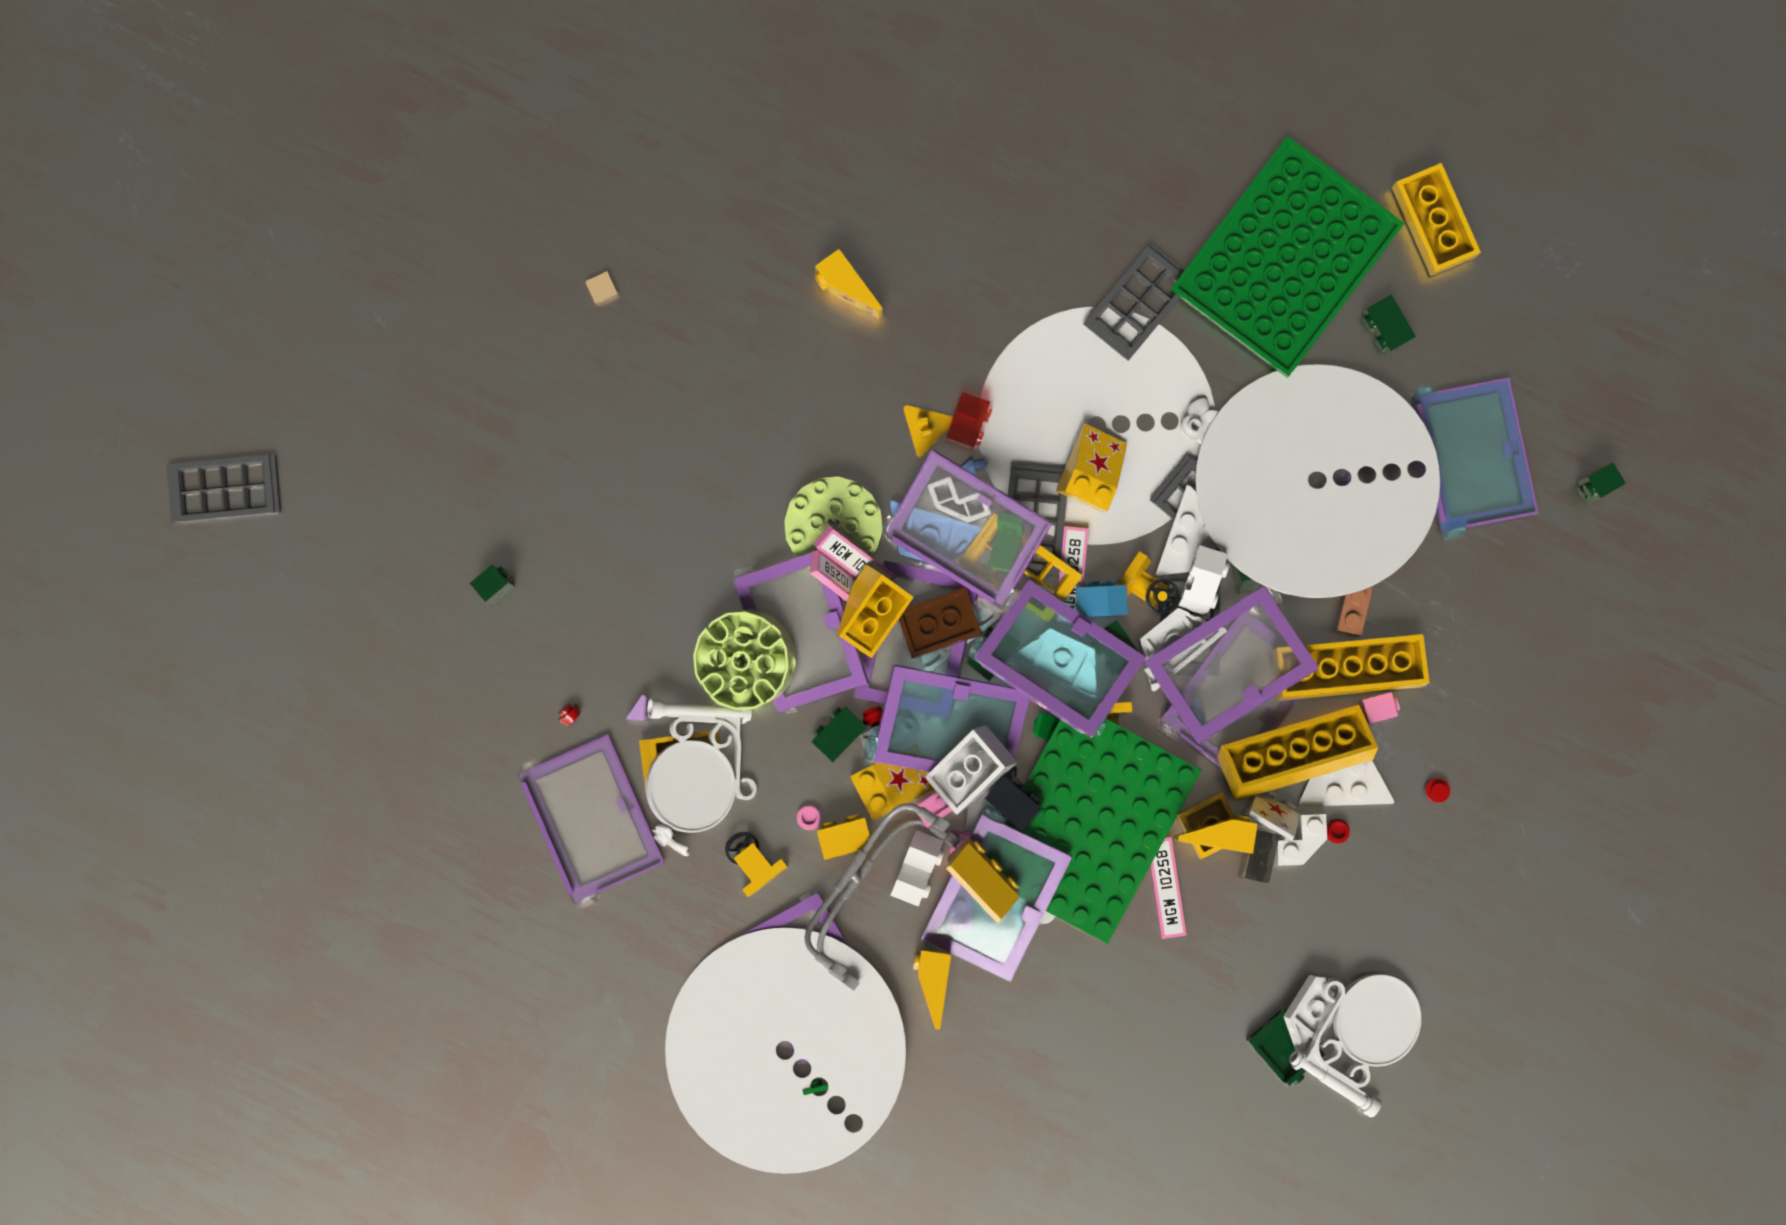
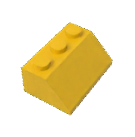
(983, 878)

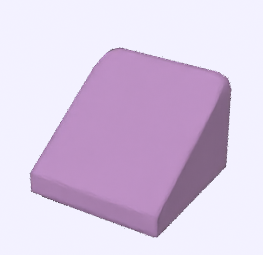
(639, 711)

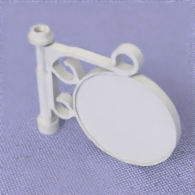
(691, 780)
(1373, 1024)

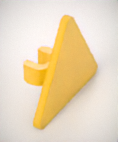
(925, 427)

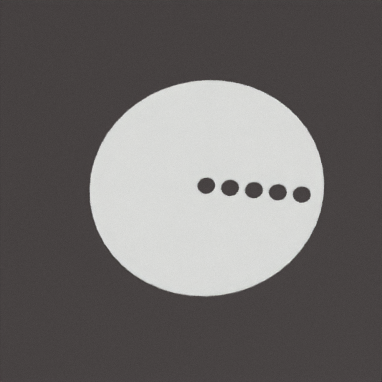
(1061, 378)
(1303, 537)
(727, 1062)

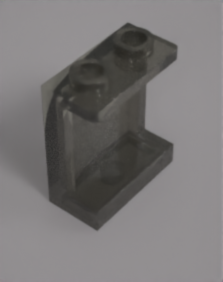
(1260, 863)

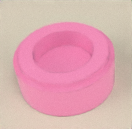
(809, 817)

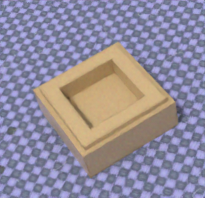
(601, 287)

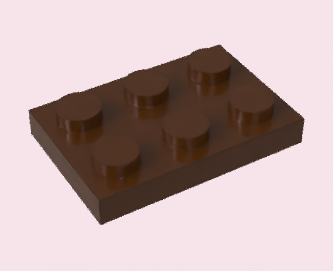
(939, 623)

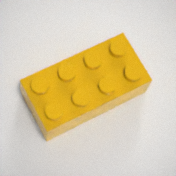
(1436, 219)

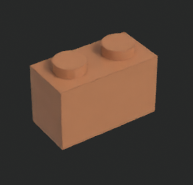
(1353, 612)

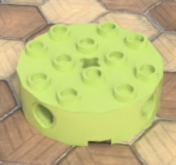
(834, 501)
(731, 679)

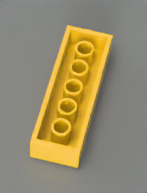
(1363, 667)
(1297, 752)

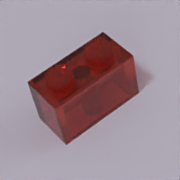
(968, 420)

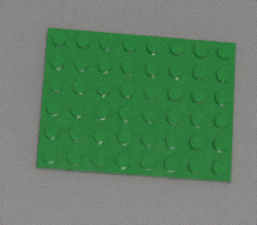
(1287, 256)
(1111, 811)

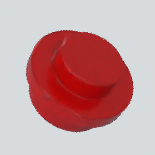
(569, 713)
(872, 716)
(1437, 790)
(1338, 831)

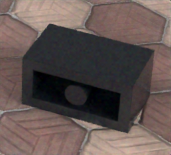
(1014, 802)

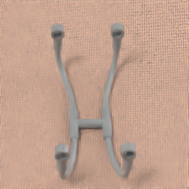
(856, 875)

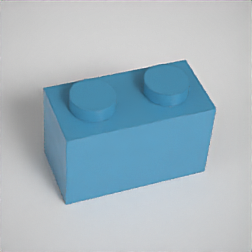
(1101, 600)

